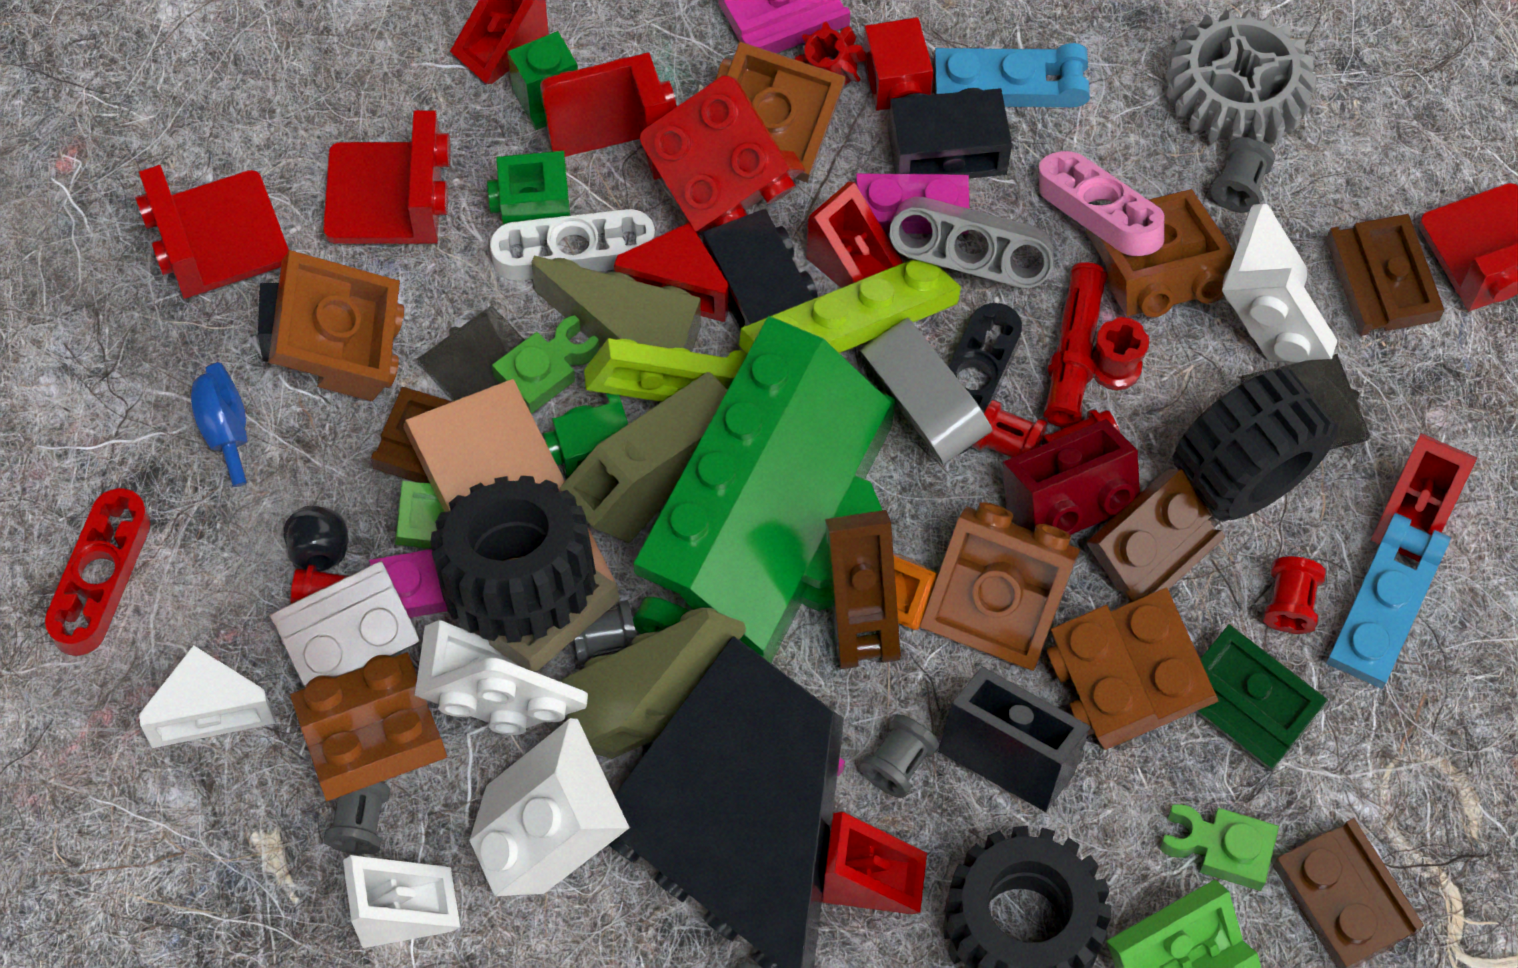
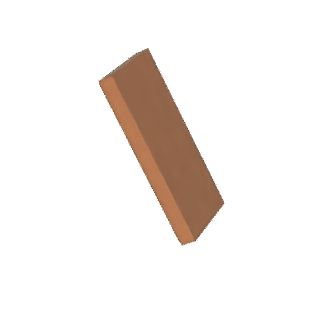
(484, 440)

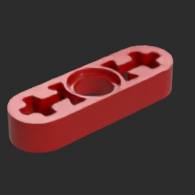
(93, 545)

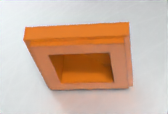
(913, 590)

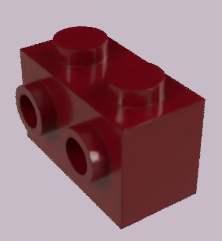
(1073, 479)

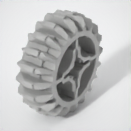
(1252, 65)

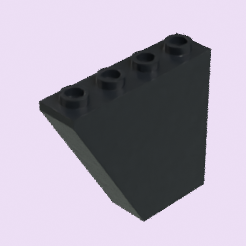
(741, 805)

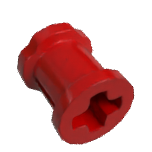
(1123, 337)
(1010, 432)
(1294, 594)

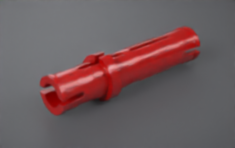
(1072, 363)

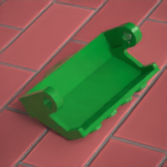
(756, 493)

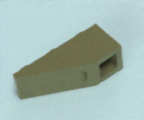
(618, 305)
(640, 464)
(647, 683)

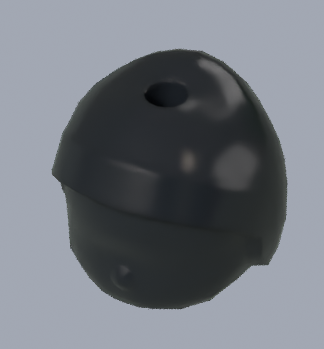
(316, 538)

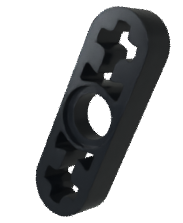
(971, 352)

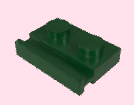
(1259, 699)

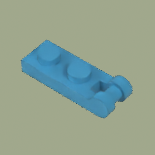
(1018, 74)
(1387, 603)

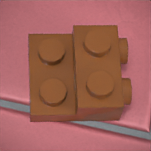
(789, 97)
(1182, 270)
(336, 325)
(1000, 584)
(1131, 668)
(367, 725)

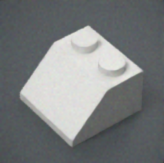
(545, 815)

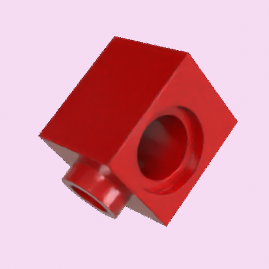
(896, 60)

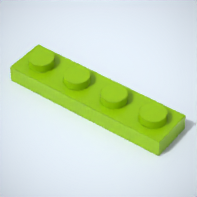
(869, 306)

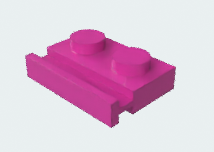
(781, 23)

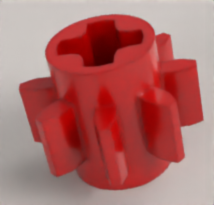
(837, 45)

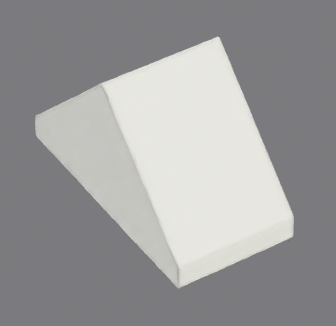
(203, 701)
(399, 900)

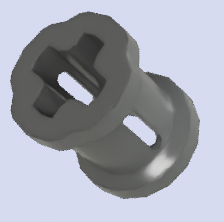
(1243, 174)
(607, 634)
(899, 756)
(360, 836)

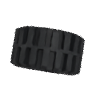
(1255, 444)
(520, 593)
(1035, 866)

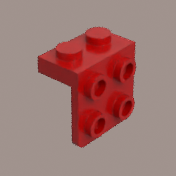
(605, 105)
(719, 156)
(388, 187)
(213, 230)
(1477, 244)

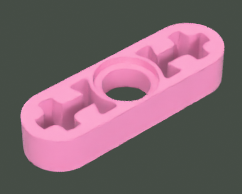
(1128, 224)

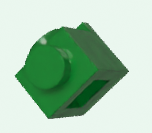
(533, 64)
(529, 187)
(582, 430)

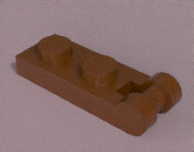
(863, 588)

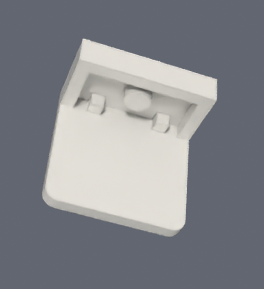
(1270, 294)
(480, 682)

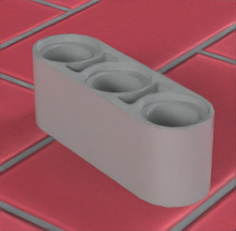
(991, 263)
(926, 390)

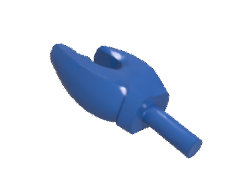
(221, 417)

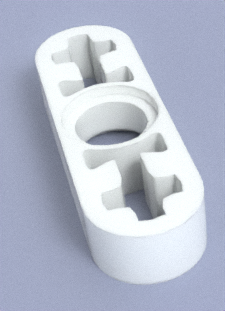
(554, 229)

